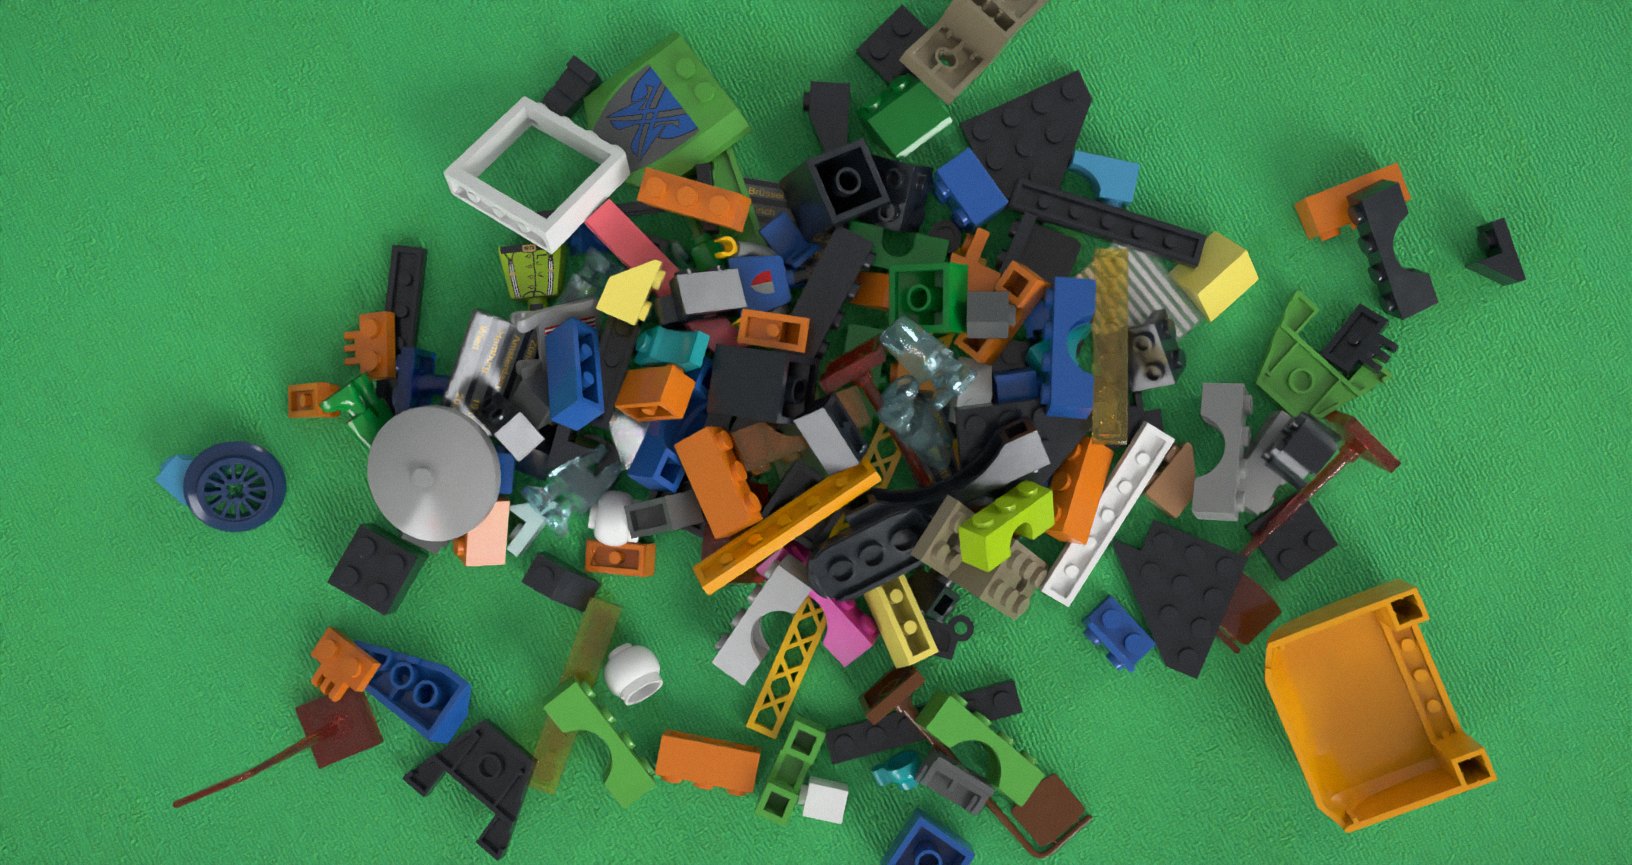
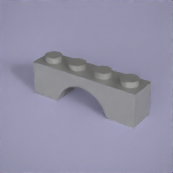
(1218, 492)
(746, 646)

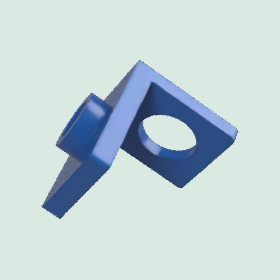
(787, 241)

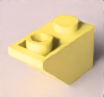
(628, 292)

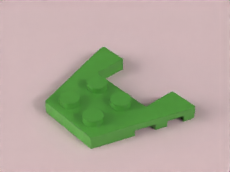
(1299, 377)

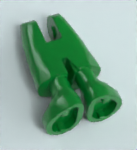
(363, 406)

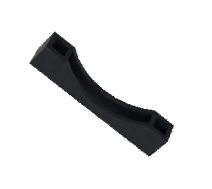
(1009, 455)

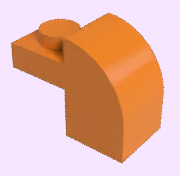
(979, 277)

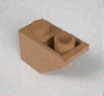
(1173, 481)

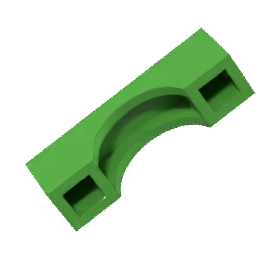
(575, 709)
(1007, 769)

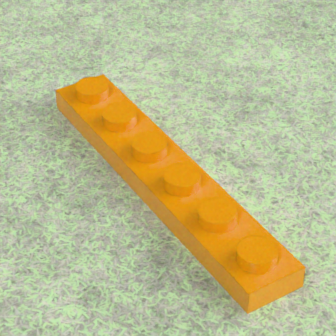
(784, 525)

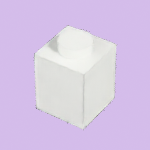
(823, 799)

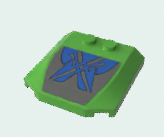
(665, 112)

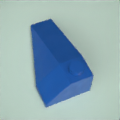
(419, 692)

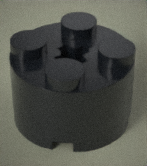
(1302, 450)

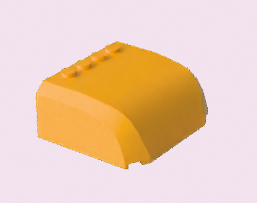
(1370, 708)

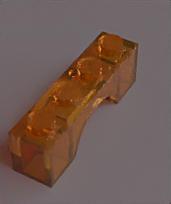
(761, 444)

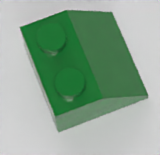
(902, 116)
(930, 295)

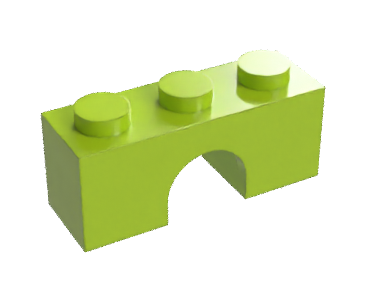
(988, 533)

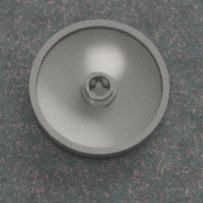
(434, 473)

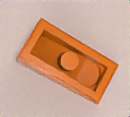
(627, 559)

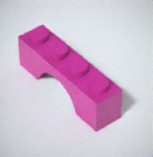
(848, 628)

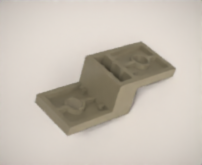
(969, 39)
(1004, 587)

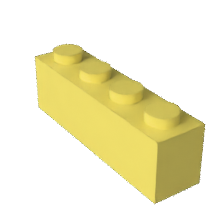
(900, 622)

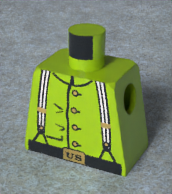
(533, 273)

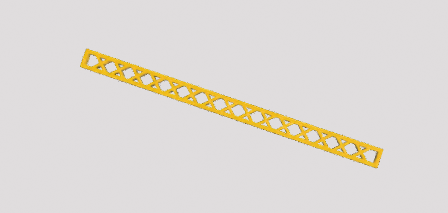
(821, 624)

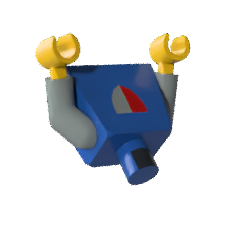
(762, 276)

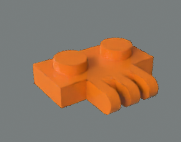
(373, 345)
(341, 665)

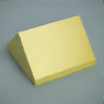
(1220, 277)

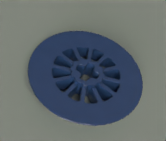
(232, 453)

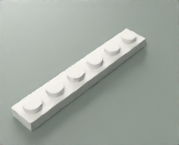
(1116, 501)

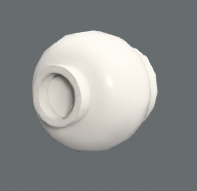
(610, 520)
(632, 673)

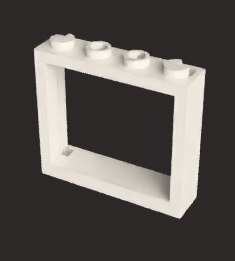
(566, 219)

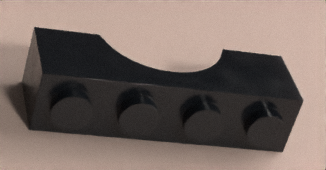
(1377, 214)

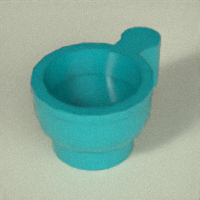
(899, 769)

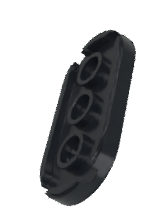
(867, 553)

